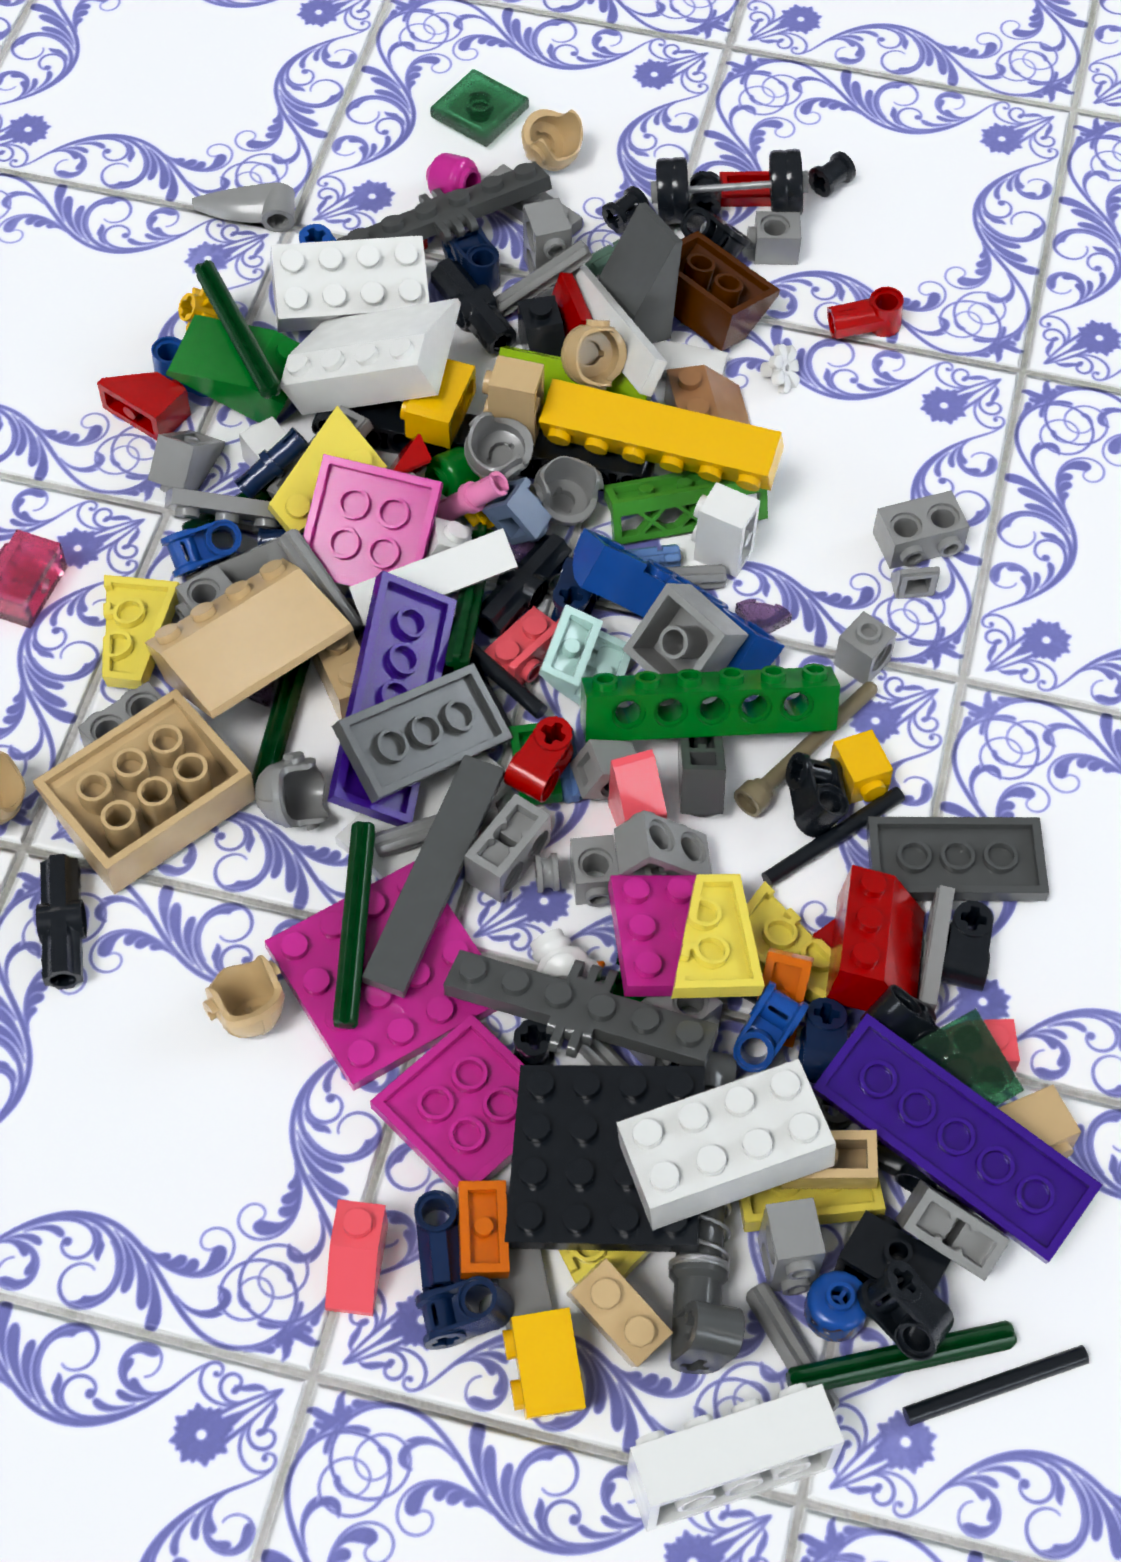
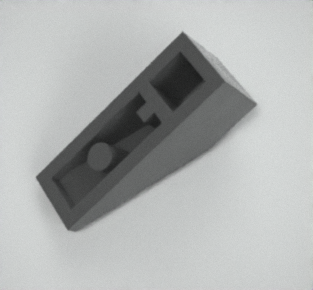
(701, 775)

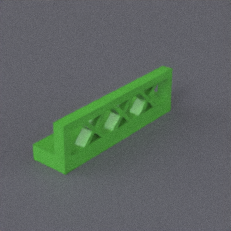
(657, 495)

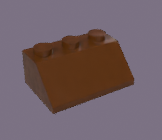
(719, 293)

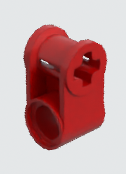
(541, 759)

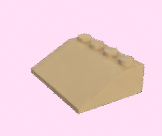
(247, 637)
(146, 790)

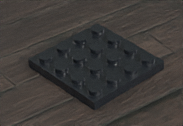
(568, 1164)

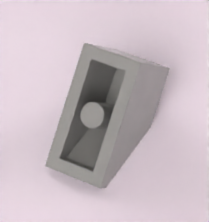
(183, 459)

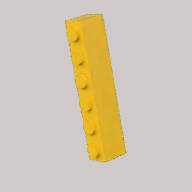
(661, 435)

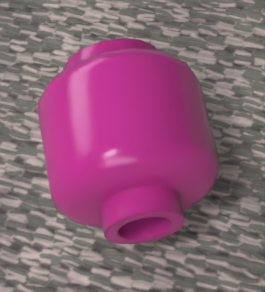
(452, 173)

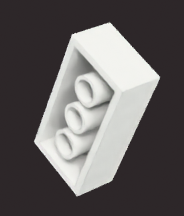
(345, 279)
(726, 1144)
(733, 1455)

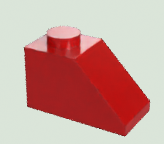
(146, 401)

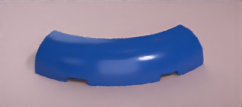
(629, 581)

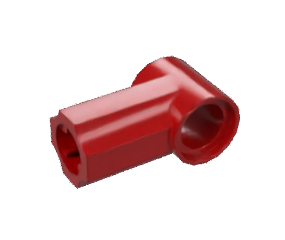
(878, 315)

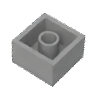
(684, 633)

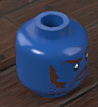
(833, 1306)

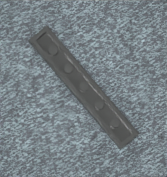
(433, 876)

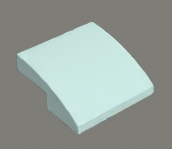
(581, 651)

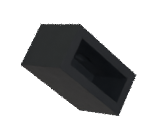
(879, 1242)

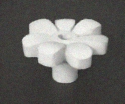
(782, 368)

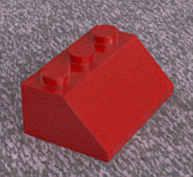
(874, 939)

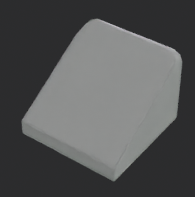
(915, 582)

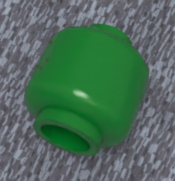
(450, 469)

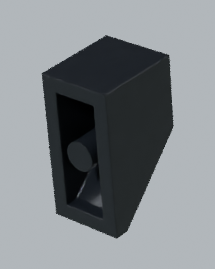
(541, 325)

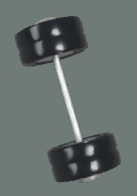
(786, 185)

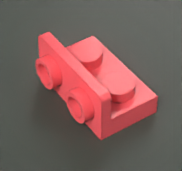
(524, 645)

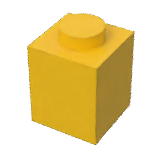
(864, 766)

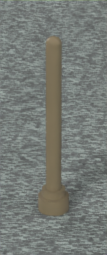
(756, 794)

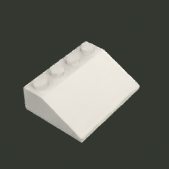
(372, 358)

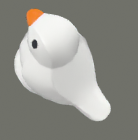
(557, 955)

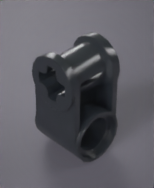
(716, 230)
(816, 793)
(966, 949)
(903, 1014)
(908, 1312)

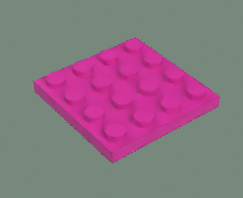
(388, 1026)

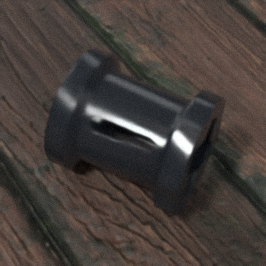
(826, 177)
(708, 200)
(623, 208)
(532, 1034)

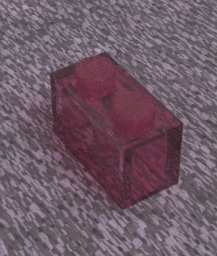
(28, 576)

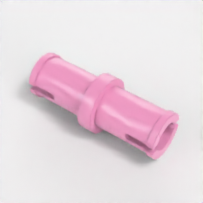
(473, 496)

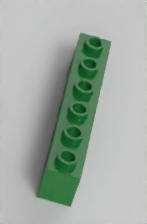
(726, 716)

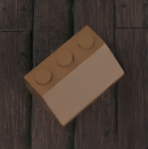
(705, 392)

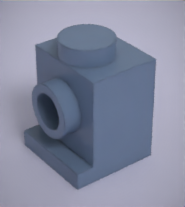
(519, 513)

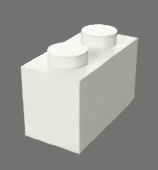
(725, 528)

